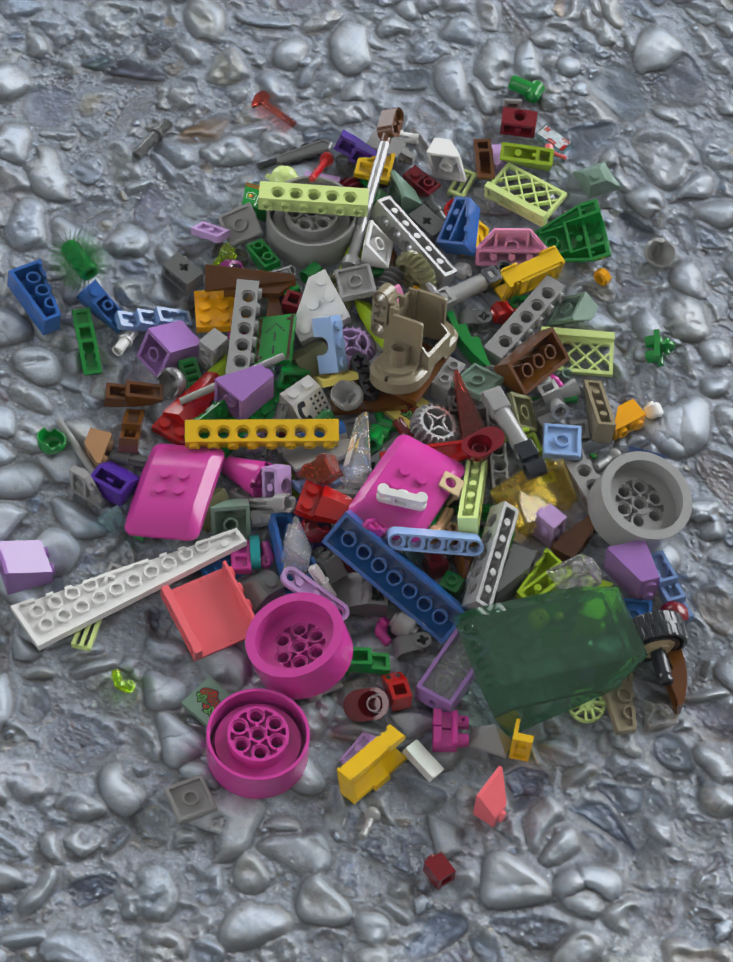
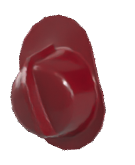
(482, 443)
(366, 704)

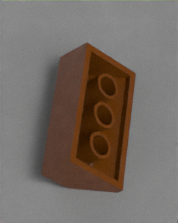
(532, 361)

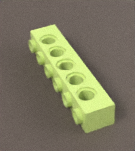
(313, 199)
(472, 496)

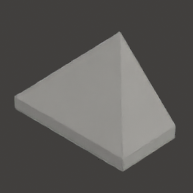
(490, 740)

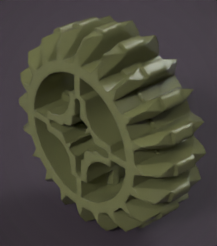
(416, 270)

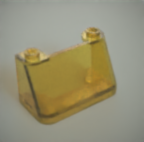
(537, 493)

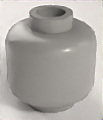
(403, 625)

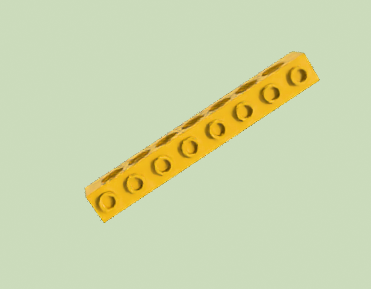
(271, 427)

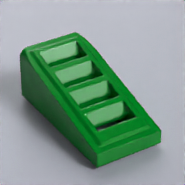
(188, 366)

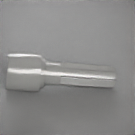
(279, 503)

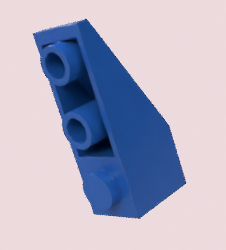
(100, 304)

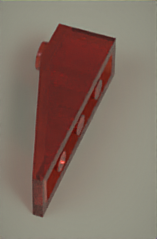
(468, 415)

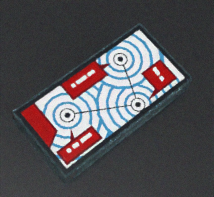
(549, 135)

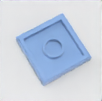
(561, 441)

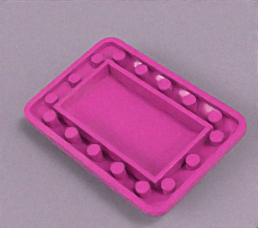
(409, 467)
(174, 492)

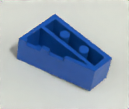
(460, 227)

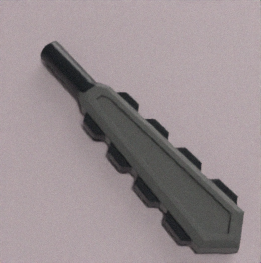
(295, 154)

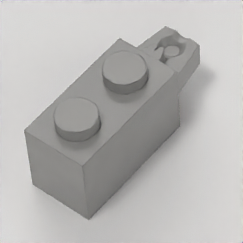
(396, 146)

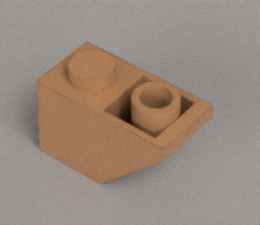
(98, 445)

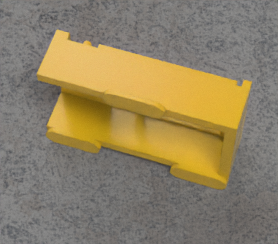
(530, 273)
(371, 765)

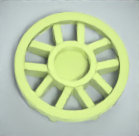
(589, 708)

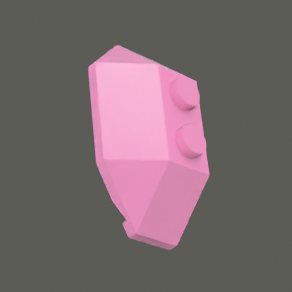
(508, 244)

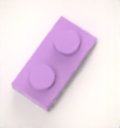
(210, 232)

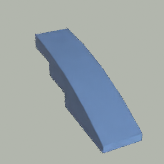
(145, 319)
(668, 584)

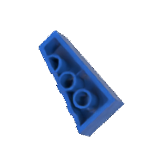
(35, 295)

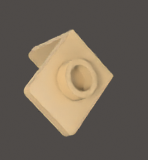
(456, 491)

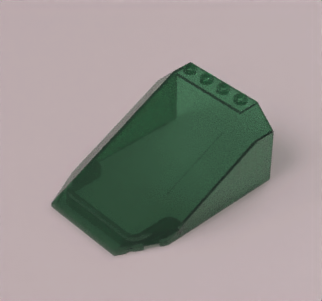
(549, 651)

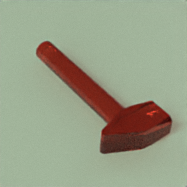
(262, 98)

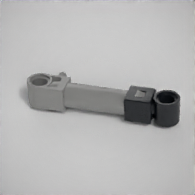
(484, 281)
(523, 448)

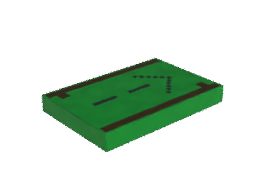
(275, 336)

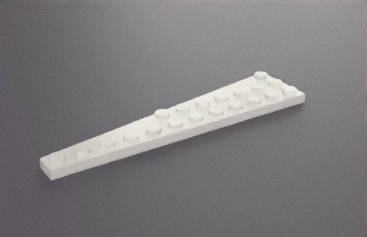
(79, 606)

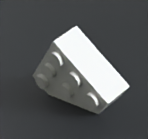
(318, 300)

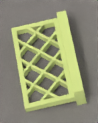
(517, 203)
(578, 338)

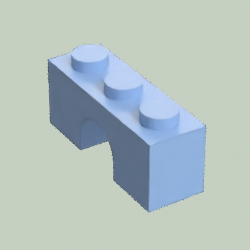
(331, 330)

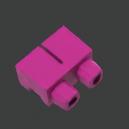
(445, 731)

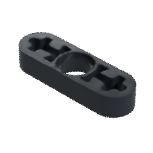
(365, 369)

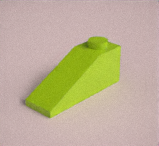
(527, 156)

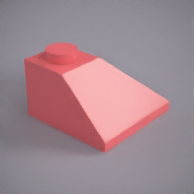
(491, 799)

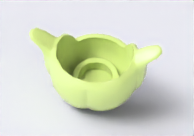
(281, 174)

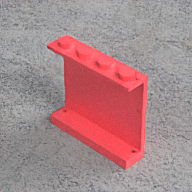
(209, 612)

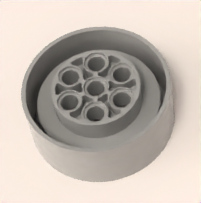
(309, 236)
(656, 482)

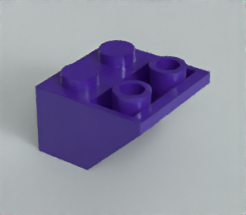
(114, 482)

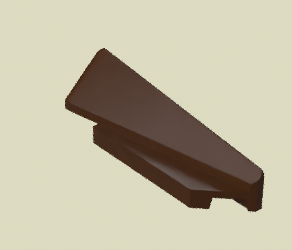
(225, 278)

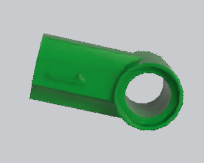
(530, 90)
(378, 436)

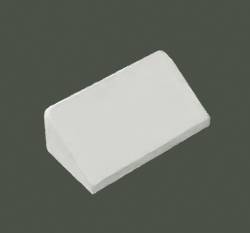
(423, 760)

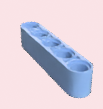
(442, 546)

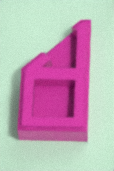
(375, 526)
(241, 560)

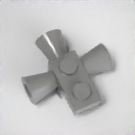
(553, 398)

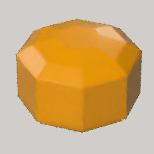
(602, 276)

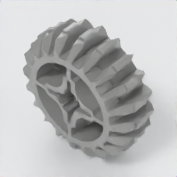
(434, 424)

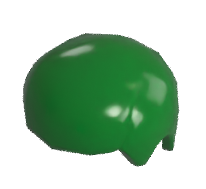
(51, 441)

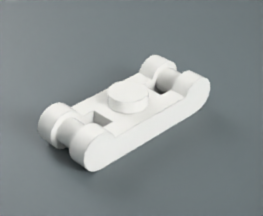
(401, 498)

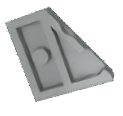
(85, 487)

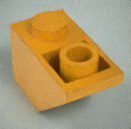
(628, 418)

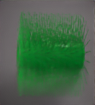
(79, 259)

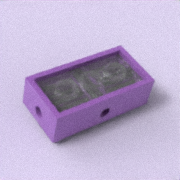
(446, 677)

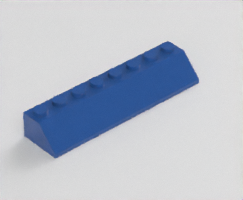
(394, 576)

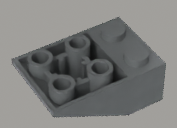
(517, 566)
(360, 596)

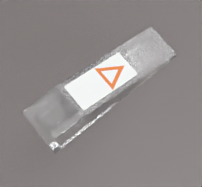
(357, 459)

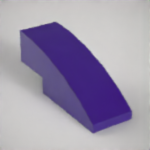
(353, 147)

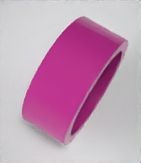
(299, 645)
(241, 770)

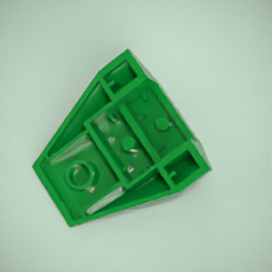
(578, 234)

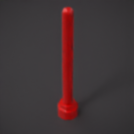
(326, 160)

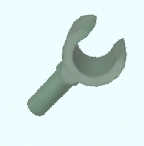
(564, 375)

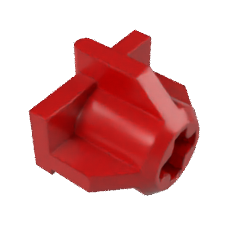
(501, 312)

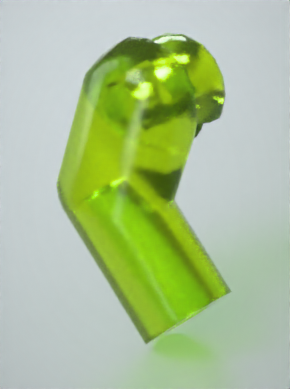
(120, 684)

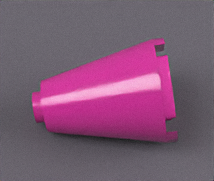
(245, 473)

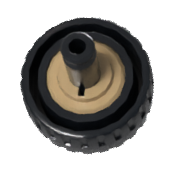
(661, 633)

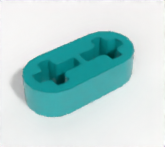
(255, 552)

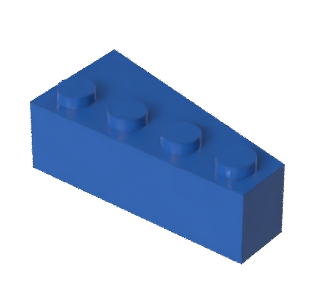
(277, 529)

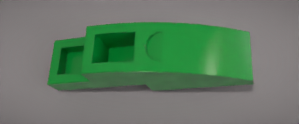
(265, 259)
(369, 662)

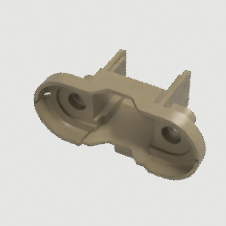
(402, 328)

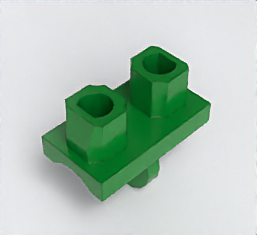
(660, 346)

